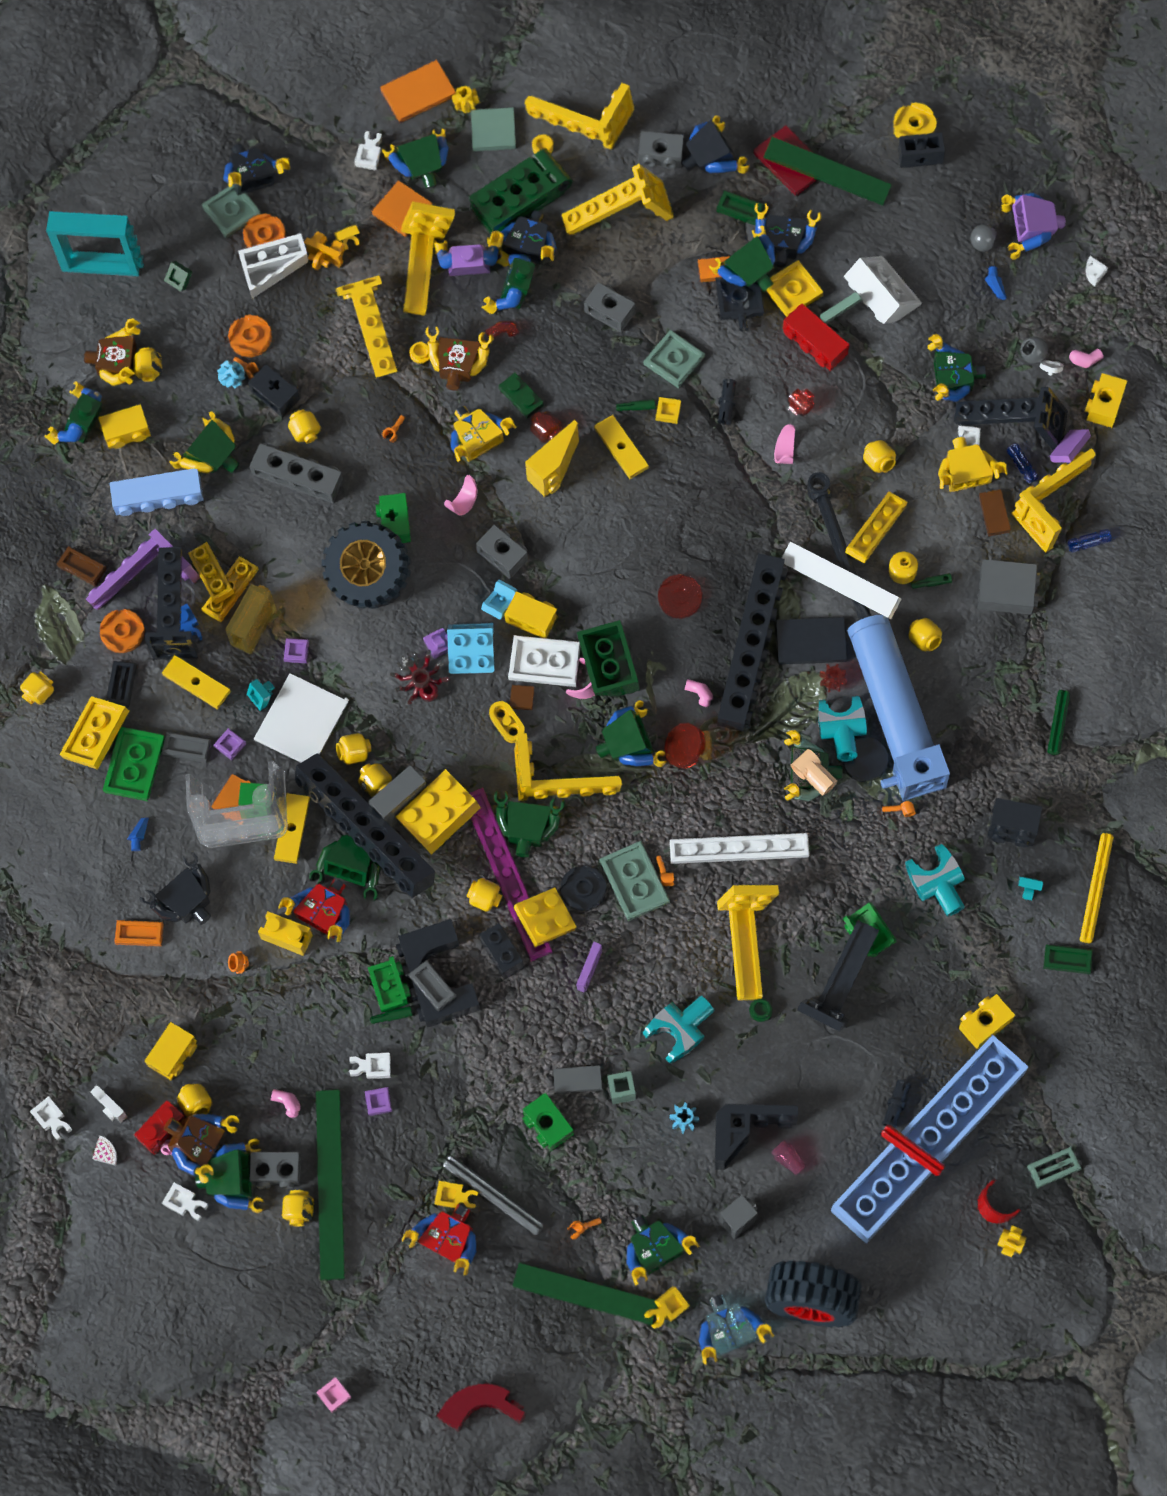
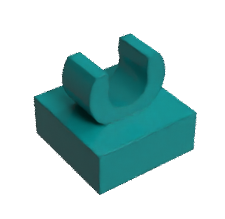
(260, 694)
(1029, 885)

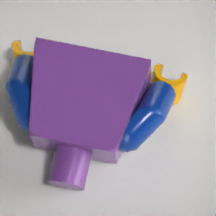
(1033, 220)
(467, 259)

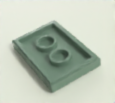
(634, 881)

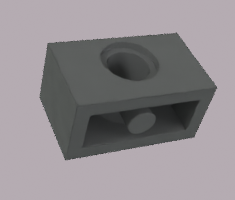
(652, 142)
(614, 317)
(509, 562)

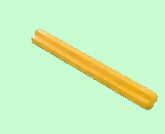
(1096, 888)

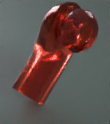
(503, 326)

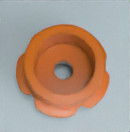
(238, 962)

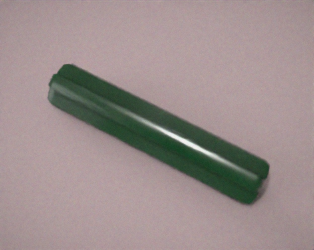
(1058, 722)

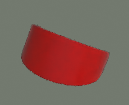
(988, 1212)

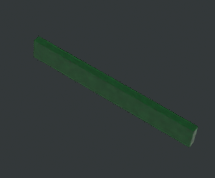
(330, 1185)

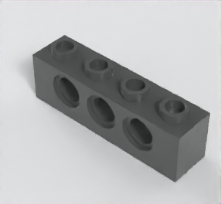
(303, 482)

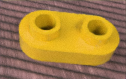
(506, 723)

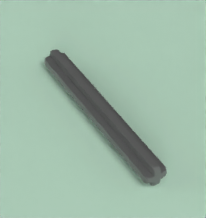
(493, 1195)

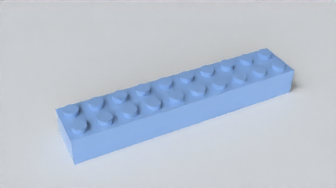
(936, 1130)

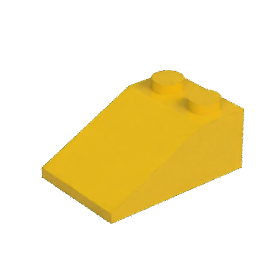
(549, 464)

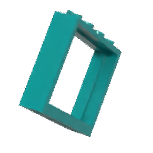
(94, 225)

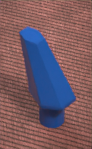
(995, 283)
(138, 834)

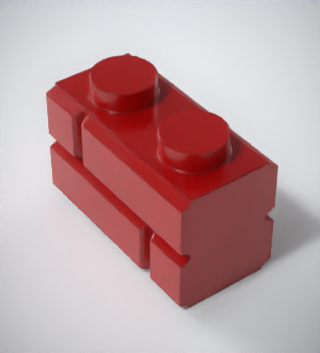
(152, 1132)

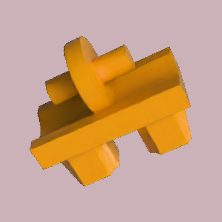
(321, 254)

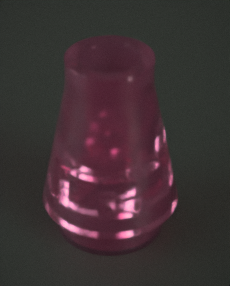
(788, 1157)

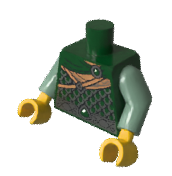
(800, 788)

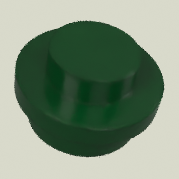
(760, 1010)

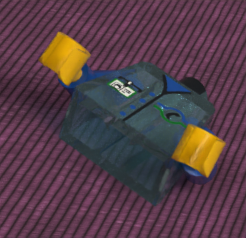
(729, 1329)

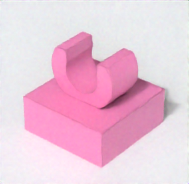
(333, 1395)

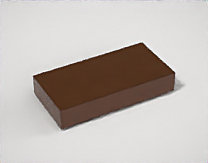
(994, 513)
(81, 566)

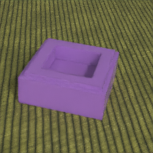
(296, 650)
(230, 744)
(378, 1101)

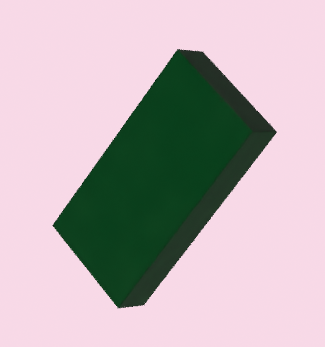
(739, 207)
(1067, 959)

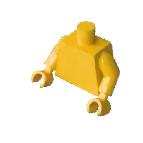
(968, 467)

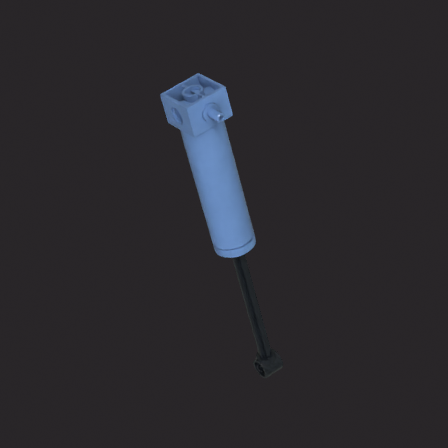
(917, 762)

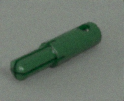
(636, 405)
(932, 581)
(392, 1015)

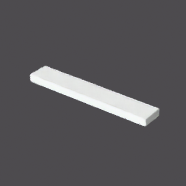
(841, 580)
(739, 848)

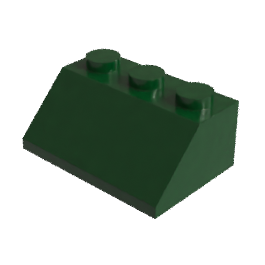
(608, 660)

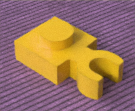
(450, 1195)
(669, 1306)

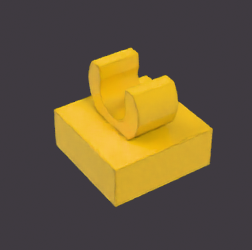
(346, 234)

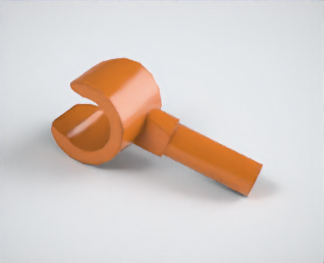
(249, 368)
(394, 429)
(906, 807)
(667, 879)
(580, 1227)

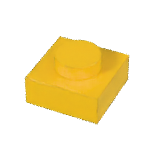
(668, 410)

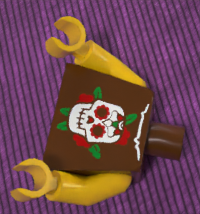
(115, 355)
(457, 358)

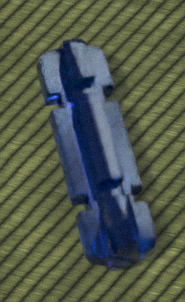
(1022, 463)
(1089, 540)

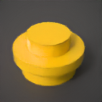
(419, 352)

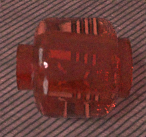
(545, 426)

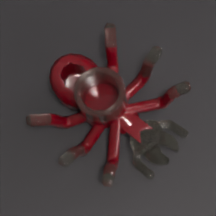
(420, 678)

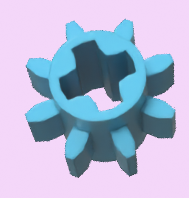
(231, 374)
(689, 1122)

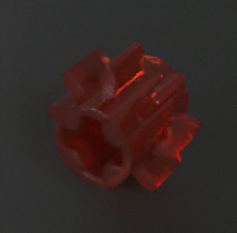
(801, 402)
(835, 672)

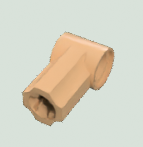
(809, 767)

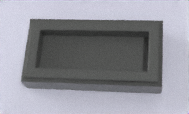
(186, 747)
(432, 985)
(577, 1079)

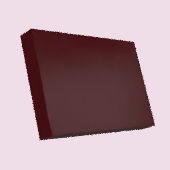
(793, 180)

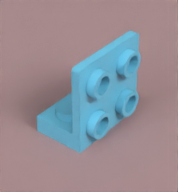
(470, 648)

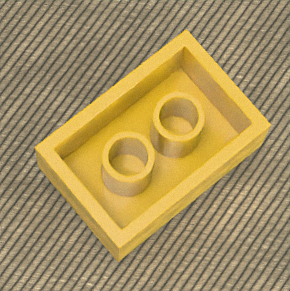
(438, 812)

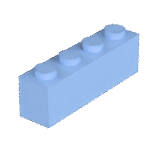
(156, 492)

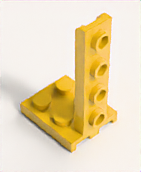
(607, 129)
(643, 187)
(425, 225)
(370, 323)
(1031, 511)
(561, 787)
(741, 903)

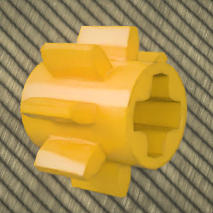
(465, 99)
(1012, 1241)

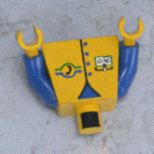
(477, 432)

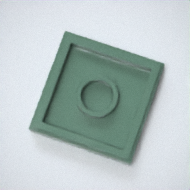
(493, 129)
(230, 211)
(674, 359)

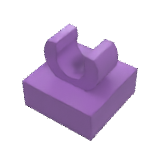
(437, 642)

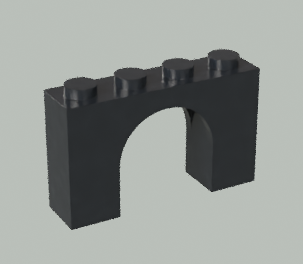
(419, 947)

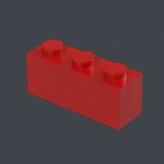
(815, 337)

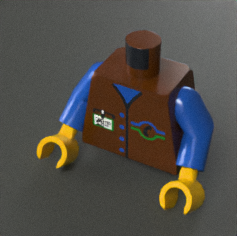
(196, 1140)

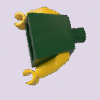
(209, 449)

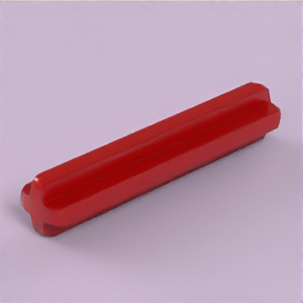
(913, 1150)

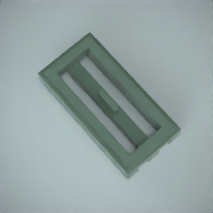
(841, 307)
(1035, 1175)

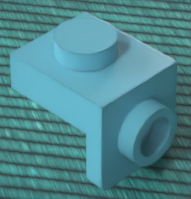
(499, 599)

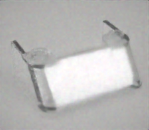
(240, 824)

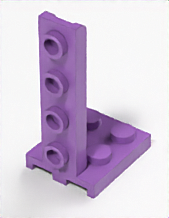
(131, 567)

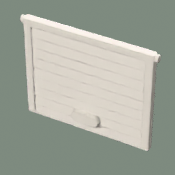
(300, 719)

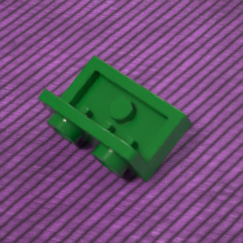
(870, 916)
(388, 985)

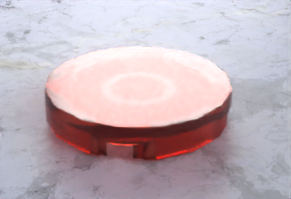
(679, 596)
(684, 745)

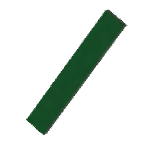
(827, 171)
(583, 1293)

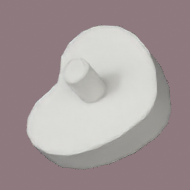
(1051, 366)

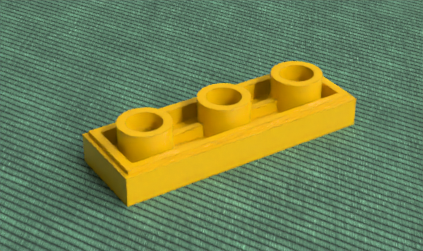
(615, 437)
(211, 573)
(238, 577)
(186, 675)
(289, 844)

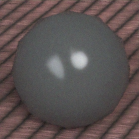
(983, 237)
(1034, 350)

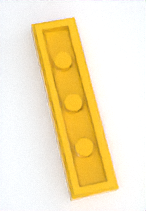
(876, 527)

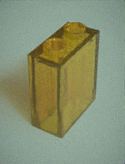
(251, 618)

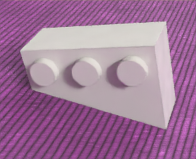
(272, 262)

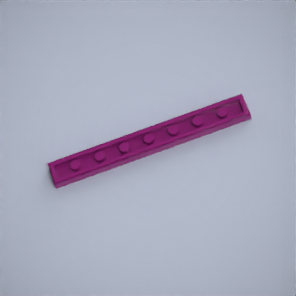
(503, 868)

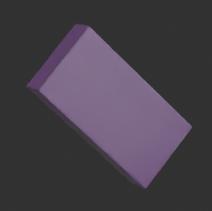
(1070, 446)
(589, 967)

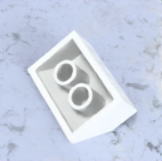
(882, 289)

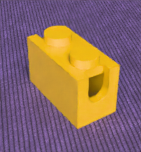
(124, 427)
(531, 614)
(285, 933)
(171, 1051)

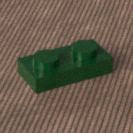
(521, 395)

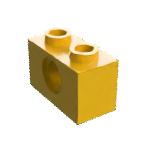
(1105, 412)
(998, 1013)

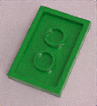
(134, 764)

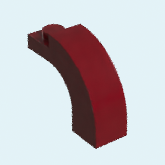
(475, 1397)

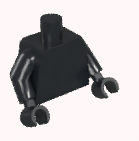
(183, 896)

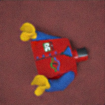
(321, 908)
(447, 1236)

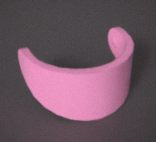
(785, 445)
(465, 499)
(584, 693)

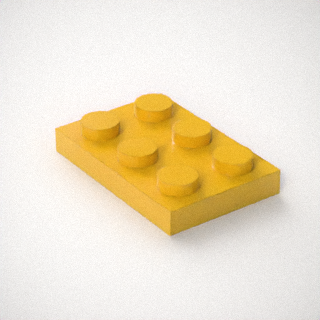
(94, 732)

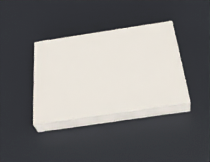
(544, 661)

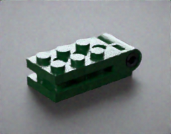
(520, 191)

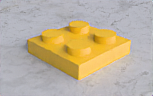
(793, 287)
(545, 917)

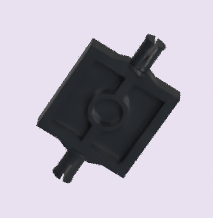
(738, 301)

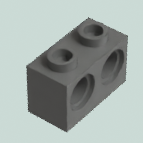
(276, 1162)
(738, 1216)

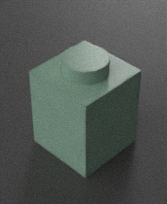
(621, 1087)

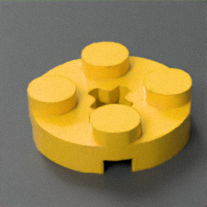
(910, 113)

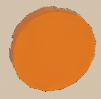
(263, 229)
(250, 336)
(122, 631)

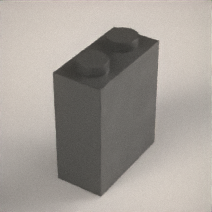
(1008, 587)
(398, 794)

